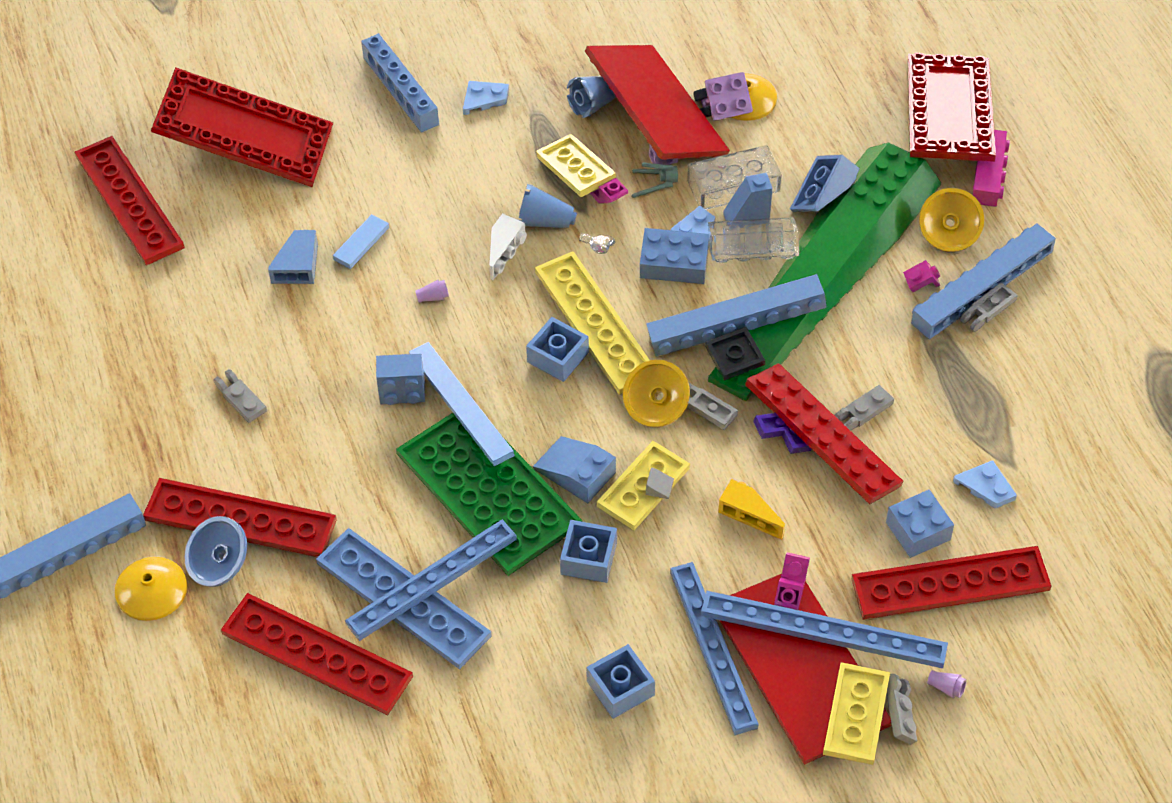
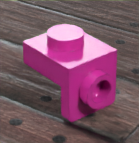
(922, 275)

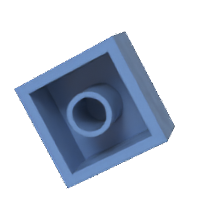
(557, 349)
(400, 378)
(919, 523)
(588, 551)
(620, 681)

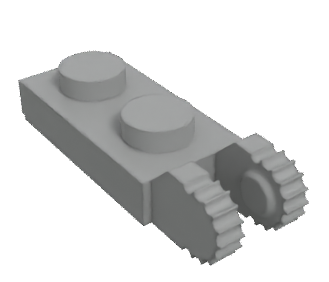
(989, 306)
(240, 397)
(711, 407)
(865, 407)
(900, 709)

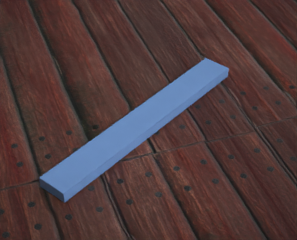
(430, 580)
(714, 650)

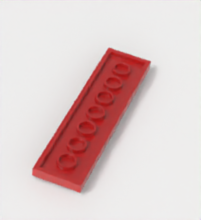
(129, 200)
(824, 433)
(262, 520)
(950, 582)
(317, 653)

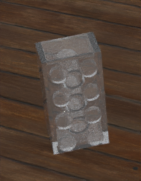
(718, 178)
(753, 239)

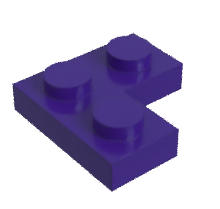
(772, 426)

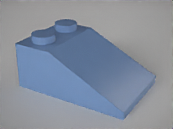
(824, 182)
(577, 467)

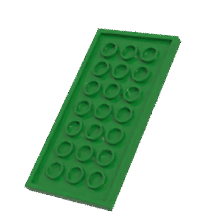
(484, 494)

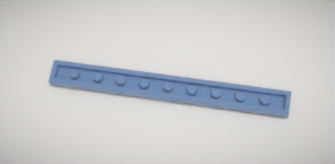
(824, 629)

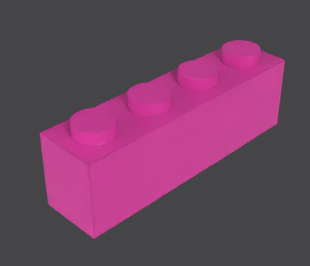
(990, 174)

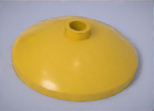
(762, 97)
(961, 209)
(646, 383)
(151, 598)

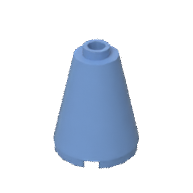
(588, 94)
(544, 210)

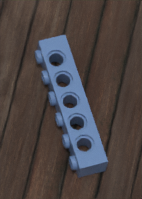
(400, 83)

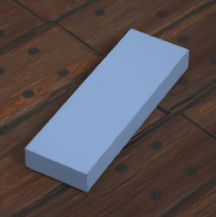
(361, 241)

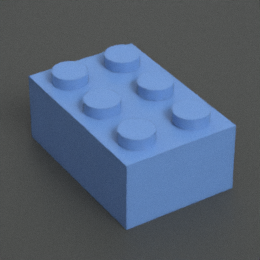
(674, 256)

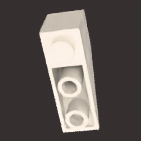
(505, 238)

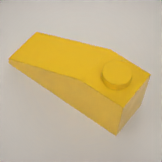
(747, 507)

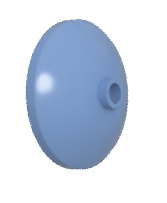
(207, 548)

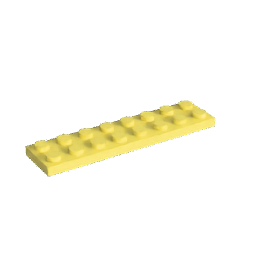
(594, 316)

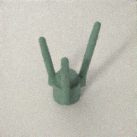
(666, 173)

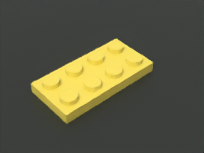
(575, 165)
(627, 496)
(856, 713)

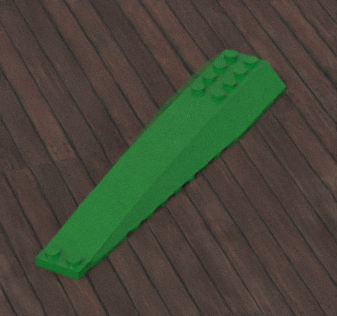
(843, 245)

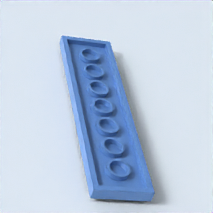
(432, 621)

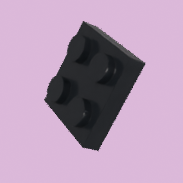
(735, 353)

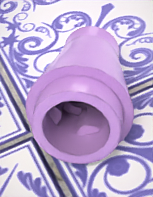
(433, 292)
(948, 683)

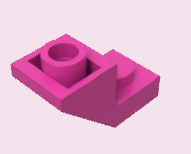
(609, 191)
(792, 581)

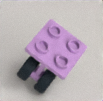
(724, 96)

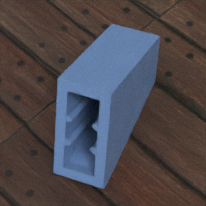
(751, 199)
(296, 259)

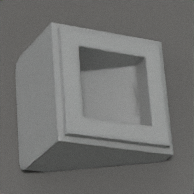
(659, 484)

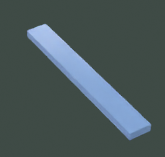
(463, 406)

